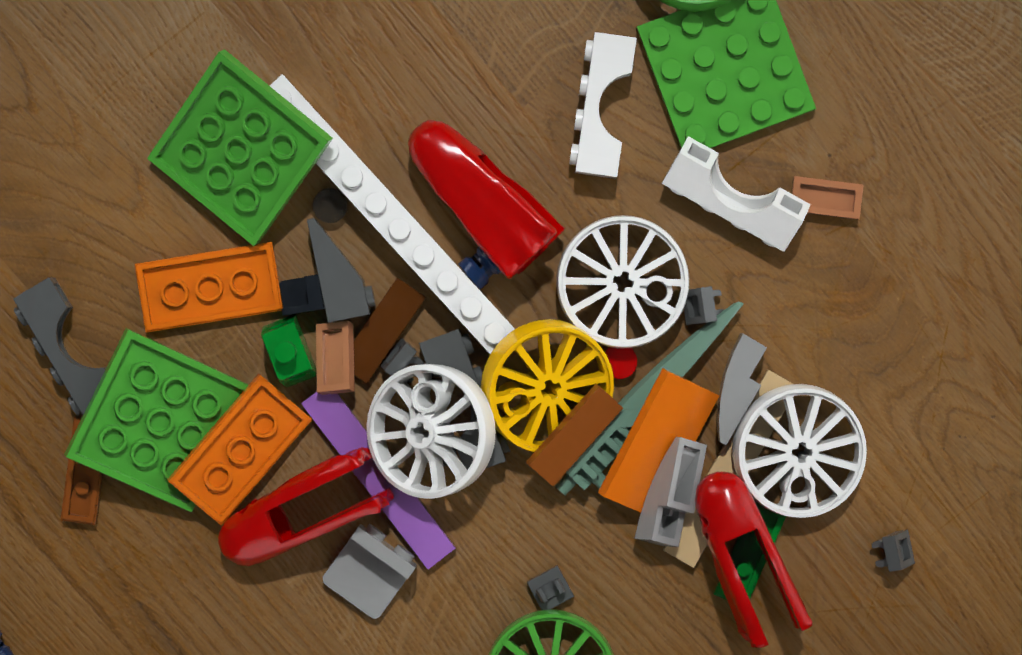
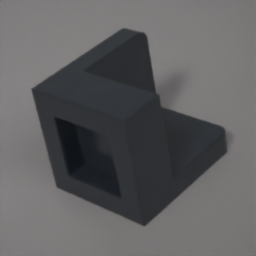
(301, 295)

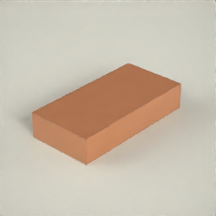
(829, 196)
(335, 357)

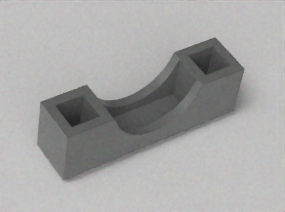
(45, 310)
(454, 351)

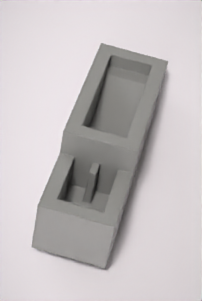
(736, 386)
(671, 493)

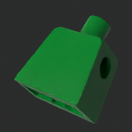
(288, 351)

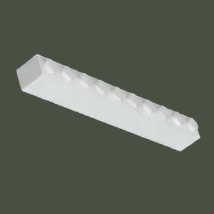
(403, 231)

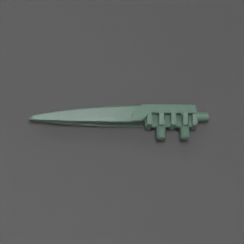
(608, 444)

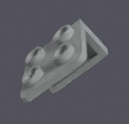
(369, 571)

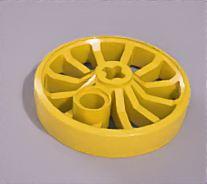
(532, 391)

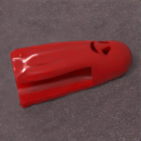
(490, 205)
(725, 514)
(263, 528)

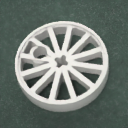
(638, 287)
(430, 417)
(791, 466)

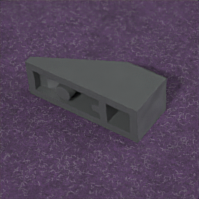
(341, 284)

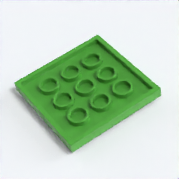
(726, 70)
(239, 147)
(150, 415)

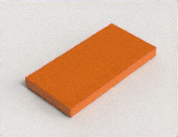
(209, 287)
(670, 411)
(239, 449)

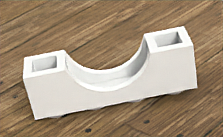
(610, 60)
(769, 216)

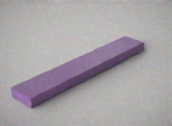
(404, 511)

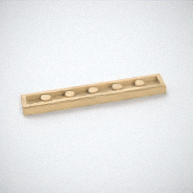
(692, 540)

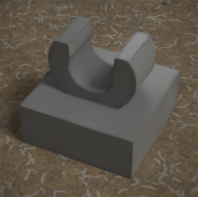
(701, 305)
(400, 358)
(897, 551)
(550, 588)

